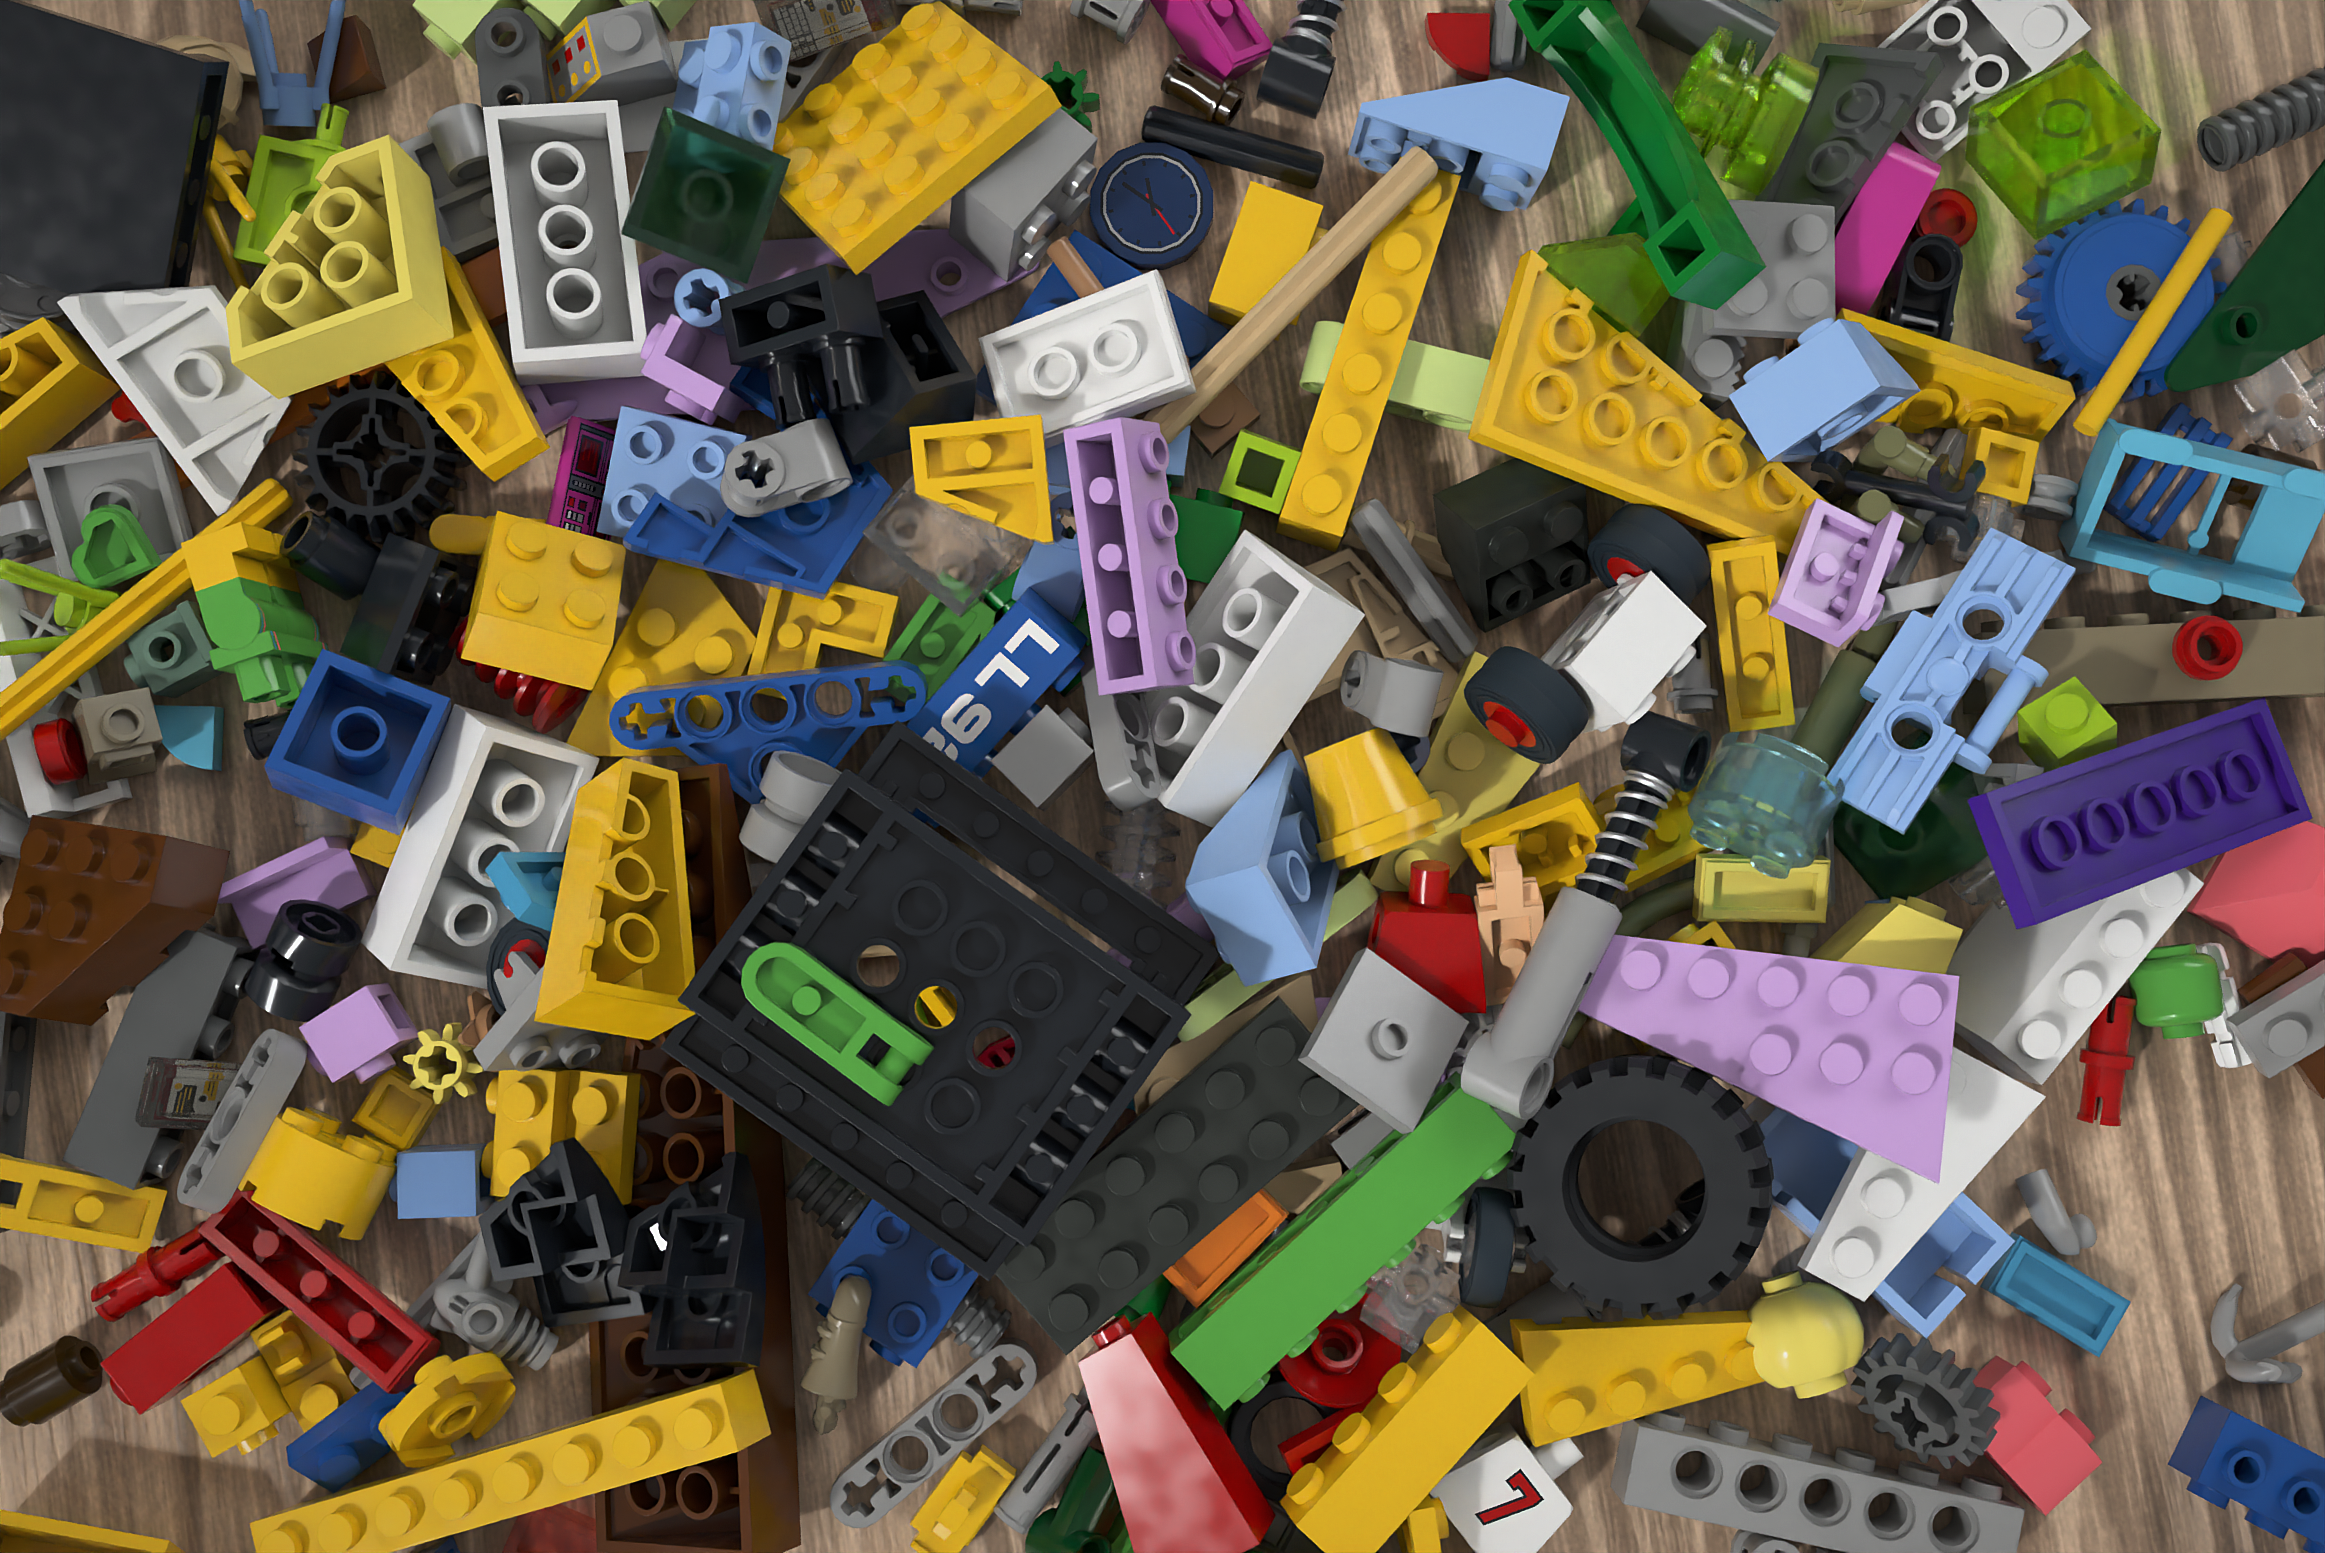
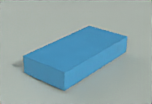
(2056, 1295)

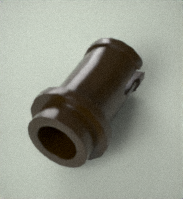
(1203, 90)

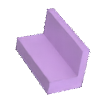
(314, 872)

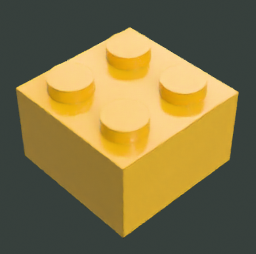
(544, 601)

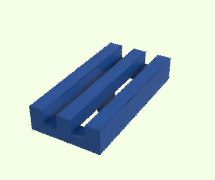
(2195, 430)

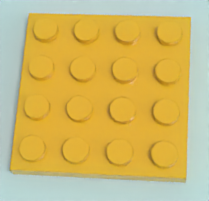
(904, 131)

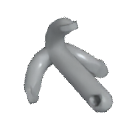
(2250, 1357)

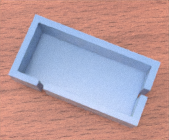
(1806, 1175)

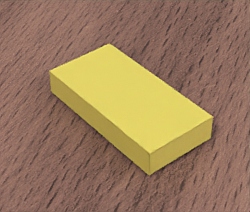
(1734, 891)

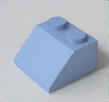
(1820, 391)

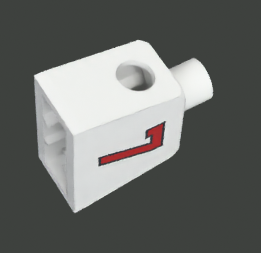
(1506, 1492)

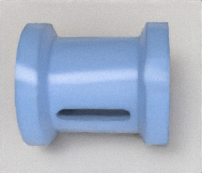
(697, 291)

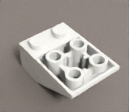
(1983, 52)

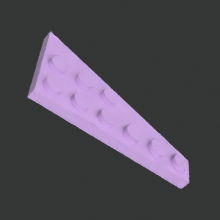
(1812, 1036)

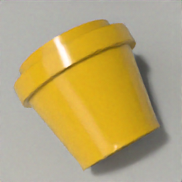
(1367, 799)

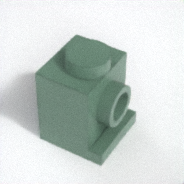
(191, 659)

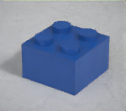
(358, 742)

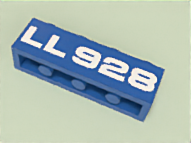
(999, 684)

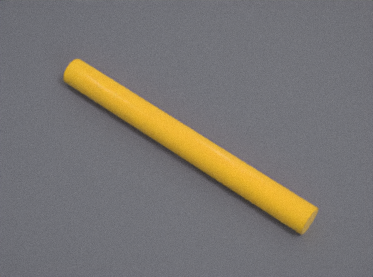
(2153, 322)

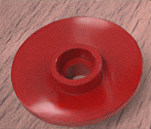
(1345, 1382)

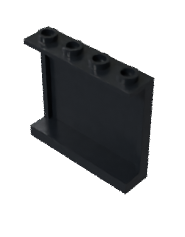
(101, 153)

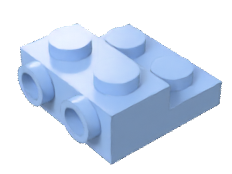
(735, 80)

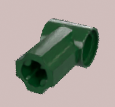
(1082, 1514)

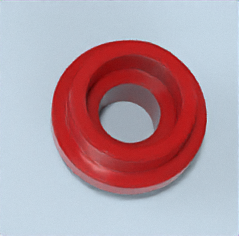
(2224, 642)

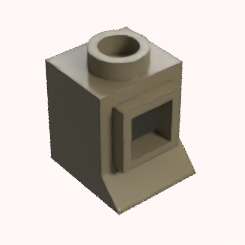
(117, 735)

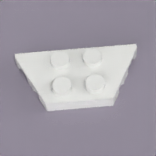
(178, 372)

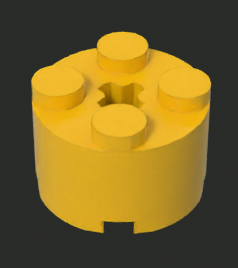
(319, 1174)

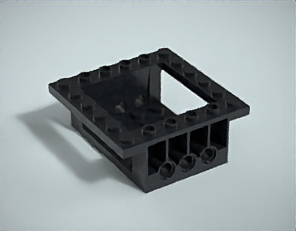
(965, 1146)

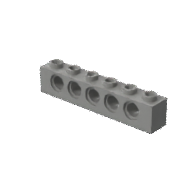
(1647, 1479)

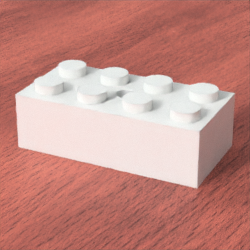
(558, 185)

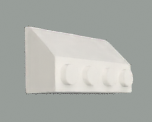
(1261, 650)
(484, 794)
(2042, 985)

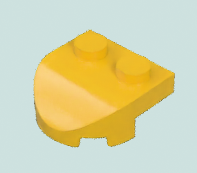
(1549, 838)

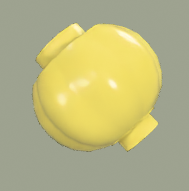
(1804, 1335)

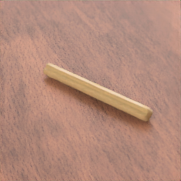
(1297, 289)

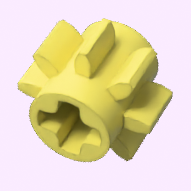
(437, 1076)

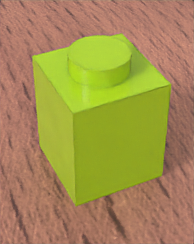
(1260, 471)
(2065, 727)

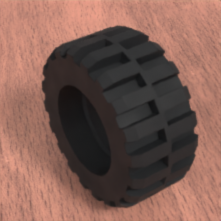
(1592, 1260)

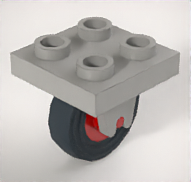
(514, 986)

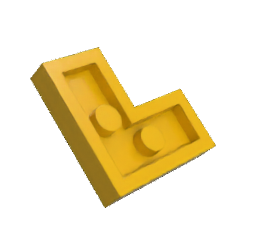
(799, 627)

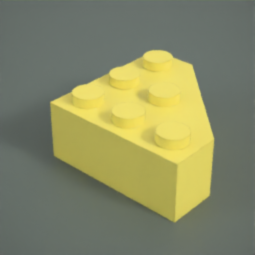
(346, 277)

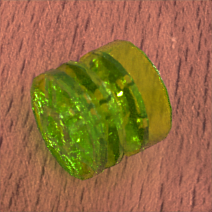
(1741, 111)

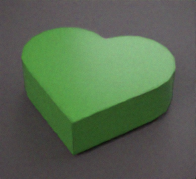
(112, 548)

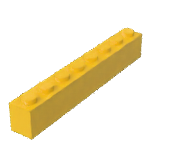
(525, 1473)

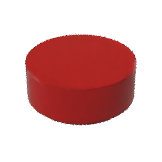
(1947, 214)
(59, 751)

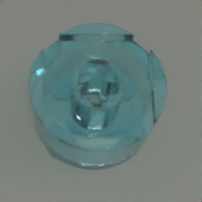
(1765, 803)

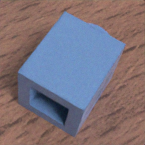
(440, 1182)

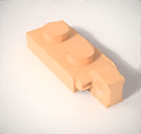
(1508, 921)

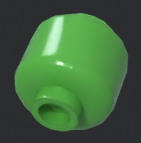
(2177, 990)

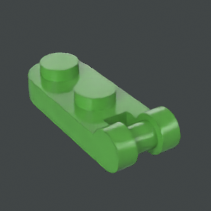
(831, 1017)

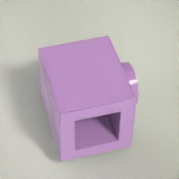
(359, 1035)

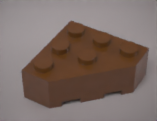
(97, 914)

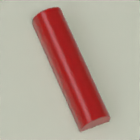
(323, 1291)

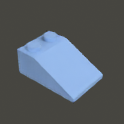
(1263, 878)

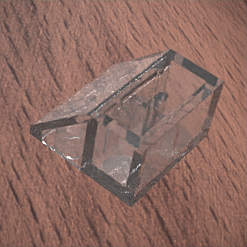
(945, 549)

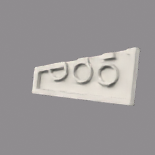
(1887, 1208)

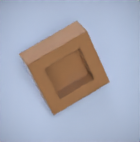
(1223, 420)

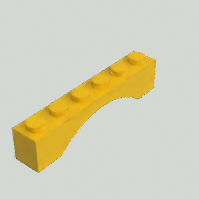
(1365, 368)

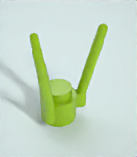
(73, 607)

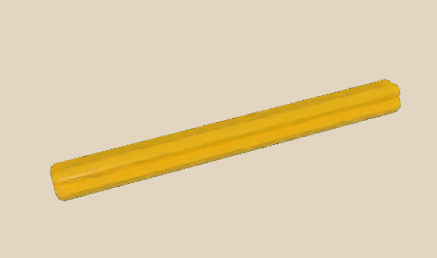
(126, 615)

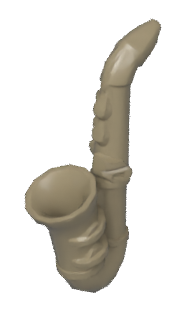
(836, 1354)

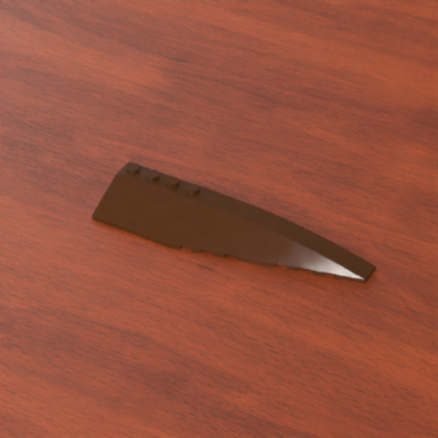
(682, 1132)

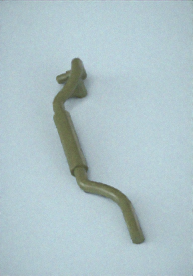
(1839, 696)

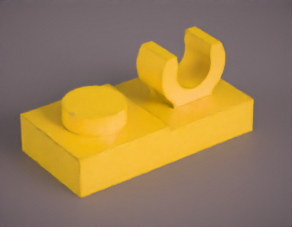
(305, 1367)

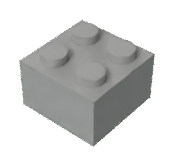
(1025, 196)

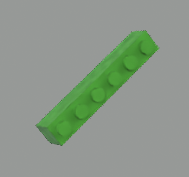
(1340, 1243)

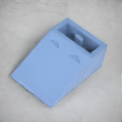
(1485, 131)

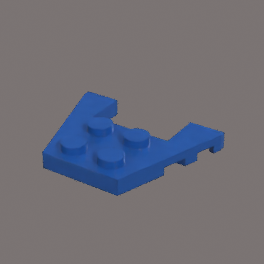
(786, 549)

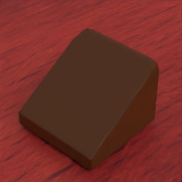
(355, 64)

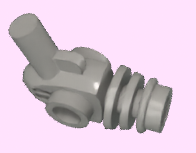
(488, 1315)

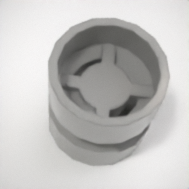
(792, 790)

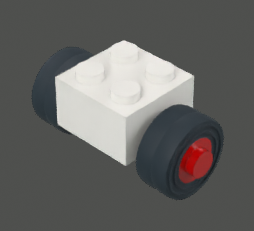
(1611, 651)

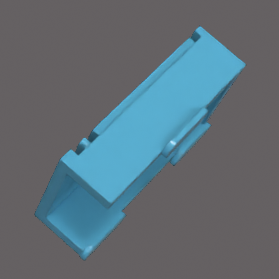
(2268, 547)

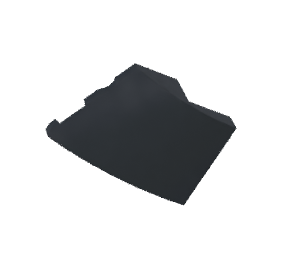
(566, 1234)
(704, 1268)

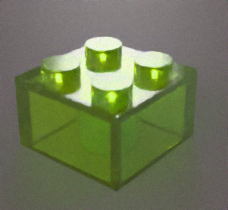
(2062, 144)

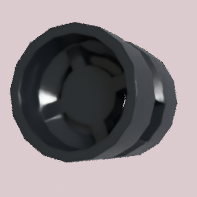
(303, 960)

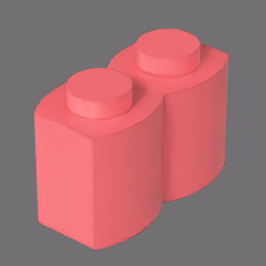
(2034, 1446)

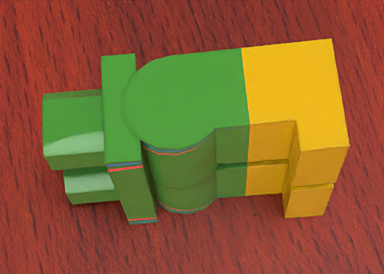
(254, 612)

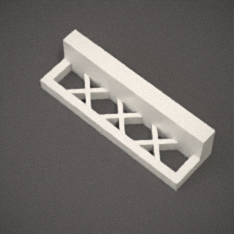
(38, 792)

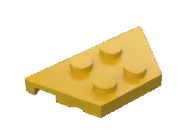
(674, 635)

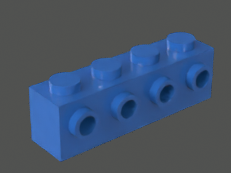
(2256, 1468)

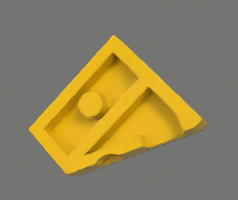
(987, 472)

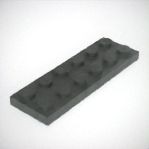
(1174, 1176)

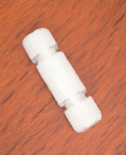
(2226, 1047)

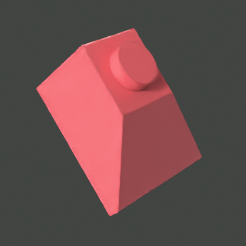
(2270, 894)

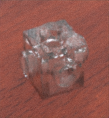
(2262, 397)
(1404, 1315)

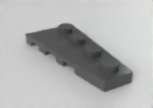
(1850, 122)

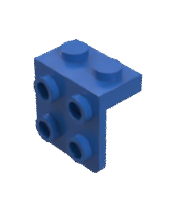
(910, 1281)

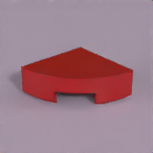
(1461, 42)

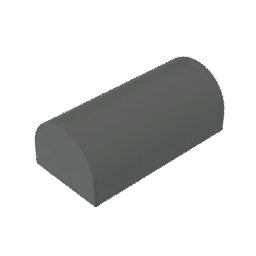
(1691, 22)

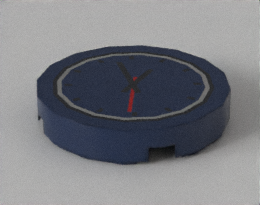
(1151, 206)

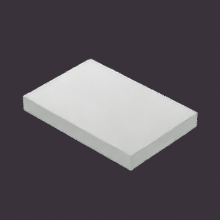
(1091, 359)

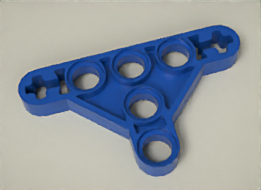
(746, 738)

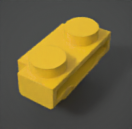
(961, 1502)

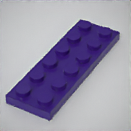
(2138, 812)

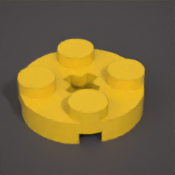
(446, 1406)

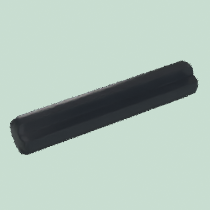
(1233, 147)

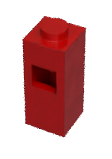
(189, 1337)

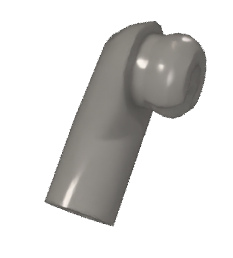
(2049, 1215)

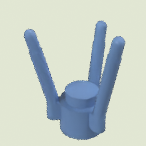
(285, 96)

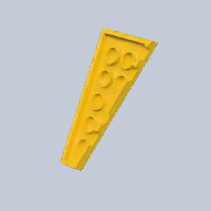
(1622, 421)

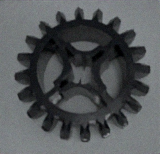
(329, 451)

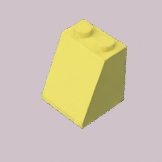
(1895, 935)

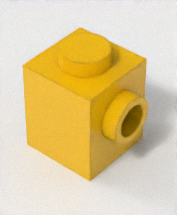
(238, 1408)

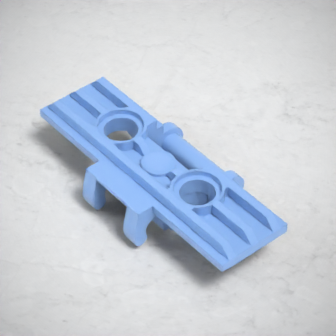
(1931, 670)

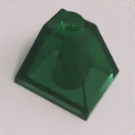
(705, 196)
(1933, 848)

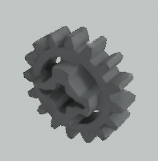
(1925, 1401)

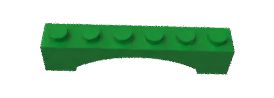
(1689, 222)

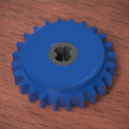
(2086, 274)

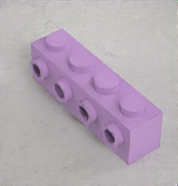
(1129, 556)

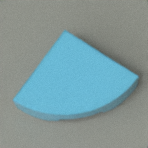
(193, 734)

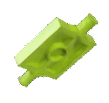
(285, 181)

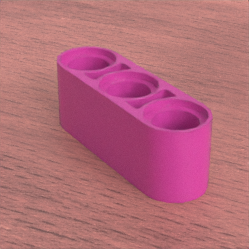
(1879, 224)

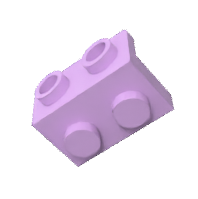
(669, 359)
(1836, 572)

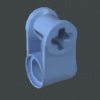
(1056, 568)

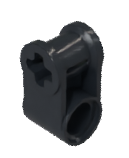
(1918, 303)

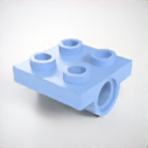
(665, 457)

